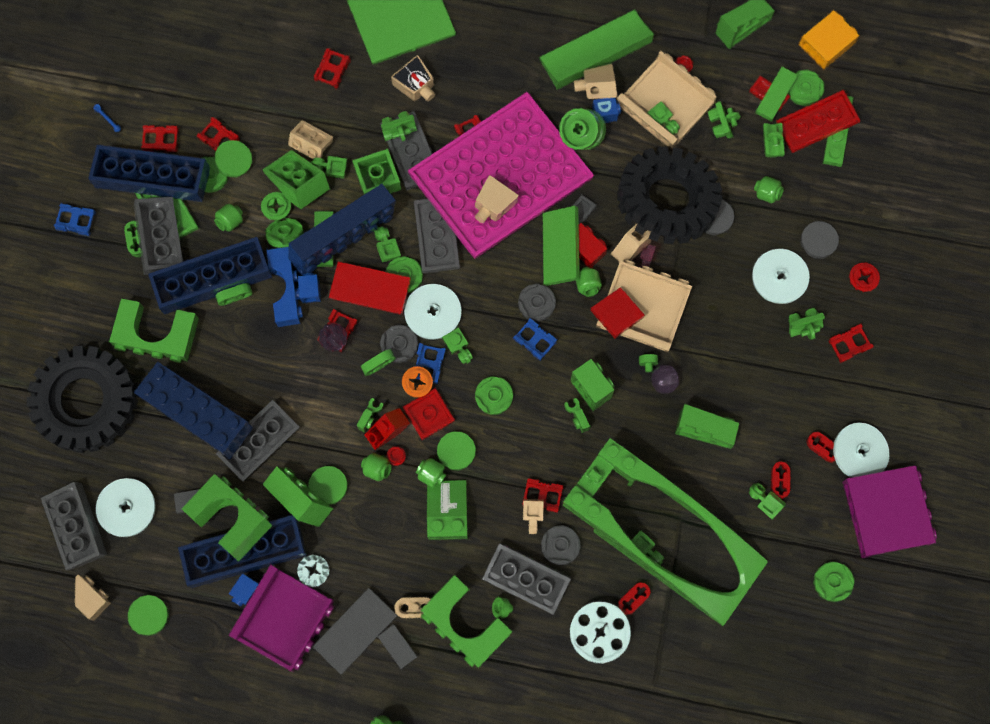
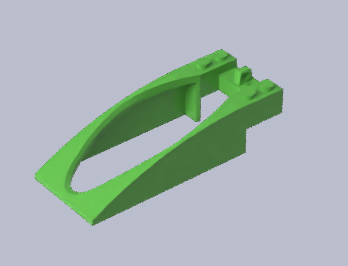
(580, 502)

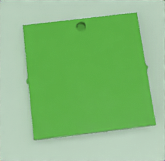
(400, 25)

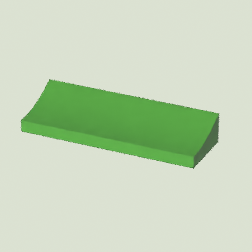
(596, 49)

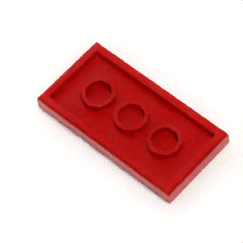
(818, 121)
(370, 288)

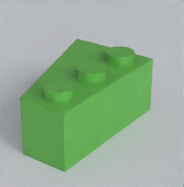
(743, 21)
(706, 427)
(297, 497)

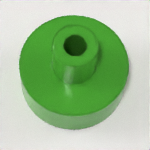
(648, 361)
(501, 607)

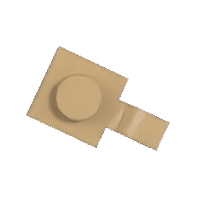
(533, 512)

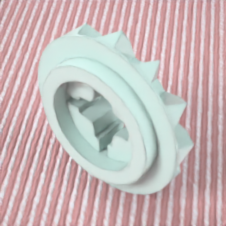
(315, 579)

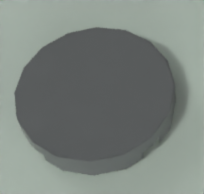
(723, 220)
(819, 239)
(536, 302)
(401, 341)
(560, 545)

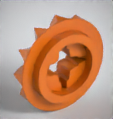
(425, 377)

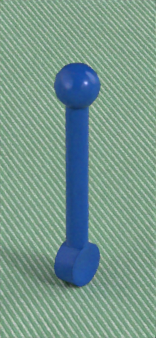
(98, 108)

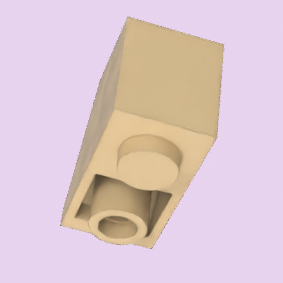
(631, 245)
(88, 598)

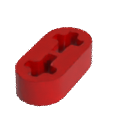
(818, 449)
(785, 479)
(630, 595)

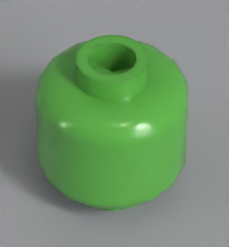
(769, 189)
(228, 217)
(589, 282)
(376, 467)
(430, 472)

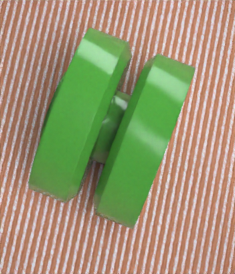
(592, 133)

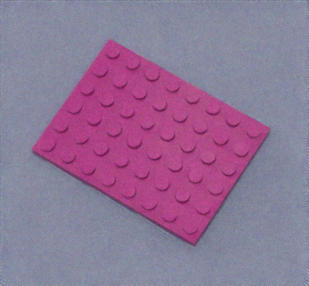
(516, 149)

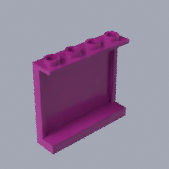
(889, 511)
(282, 619)

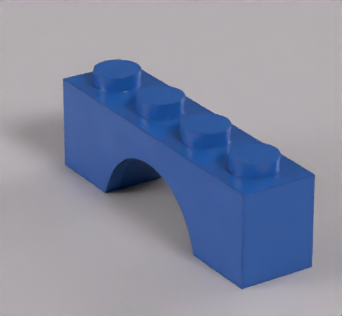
(286, 309)

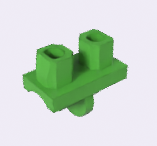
(719, 114)
(398, 127)
(773, 140)
(806, 326)

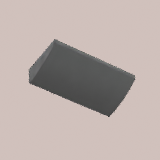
(157, 233)
(269, 432)
(73, 526)
(526, 578)

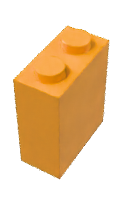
(829, 39)

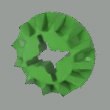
(269, 202)

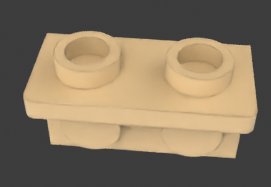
(309, 140)

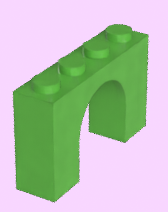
(174, 346)
(250, 523)
(477, 648)

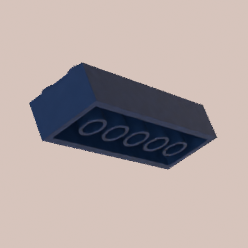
(149, 173)
(341, 229)
(209, 274)
(193, 410)
(210, 562)

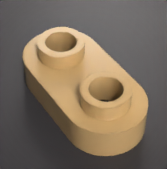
(414, 607)

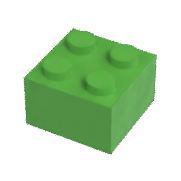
(377, 170)
(592, 384)

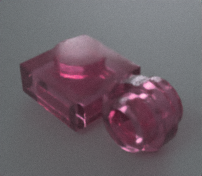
(647, 255)

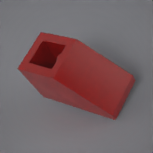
(590, 248)
(387, 428)

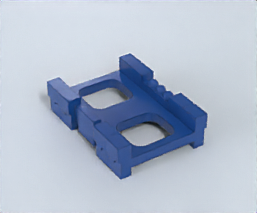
(73, 224)
(539, 334)
(435, 365)

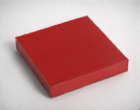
(617, 312)
(428, 414)

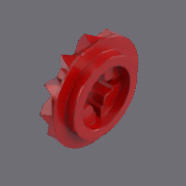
(865, 269)

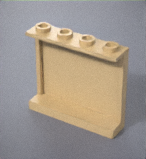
(676, 90)
(657, 297)

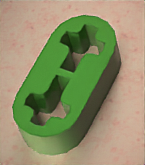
(130, 239)
(233, 294)
(378, 362)

